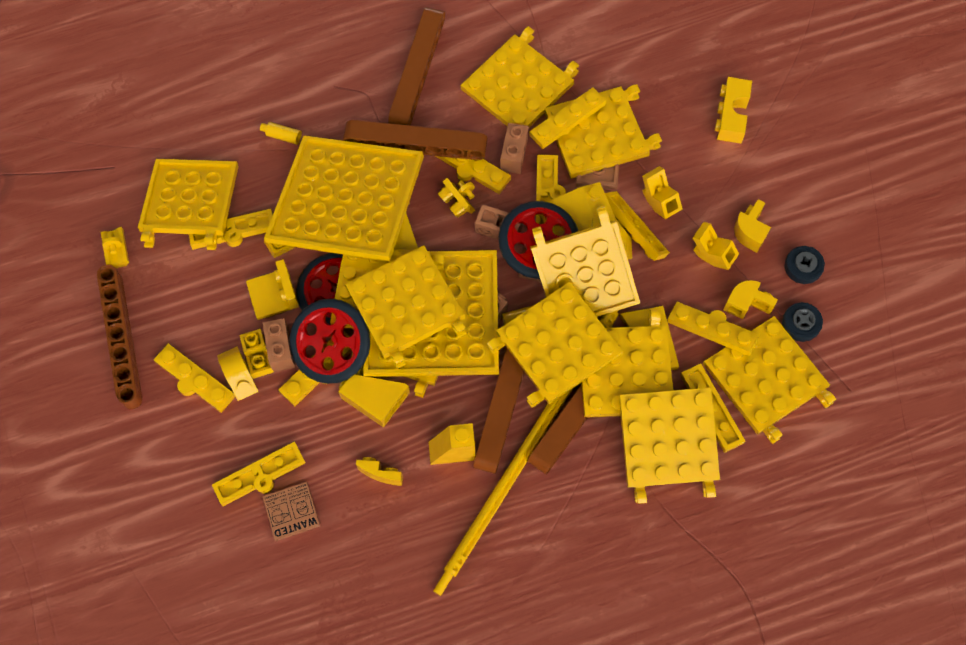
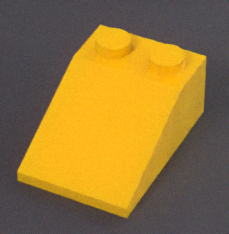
(581, 206)

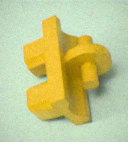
(450, 191)
(115, 248)

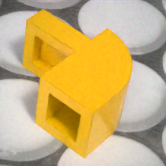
(659, 195)
(749, 230)
(713, 249)
(747, 295)
(237, 373)

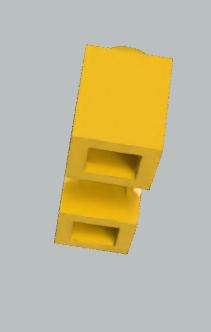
(731, 125)

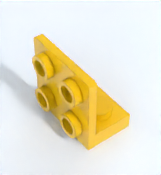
(272, 292)

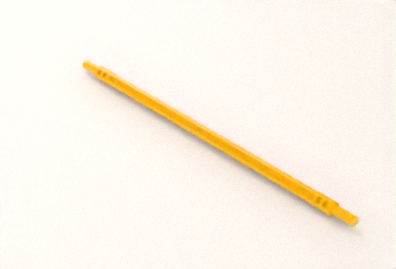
(506, 482)

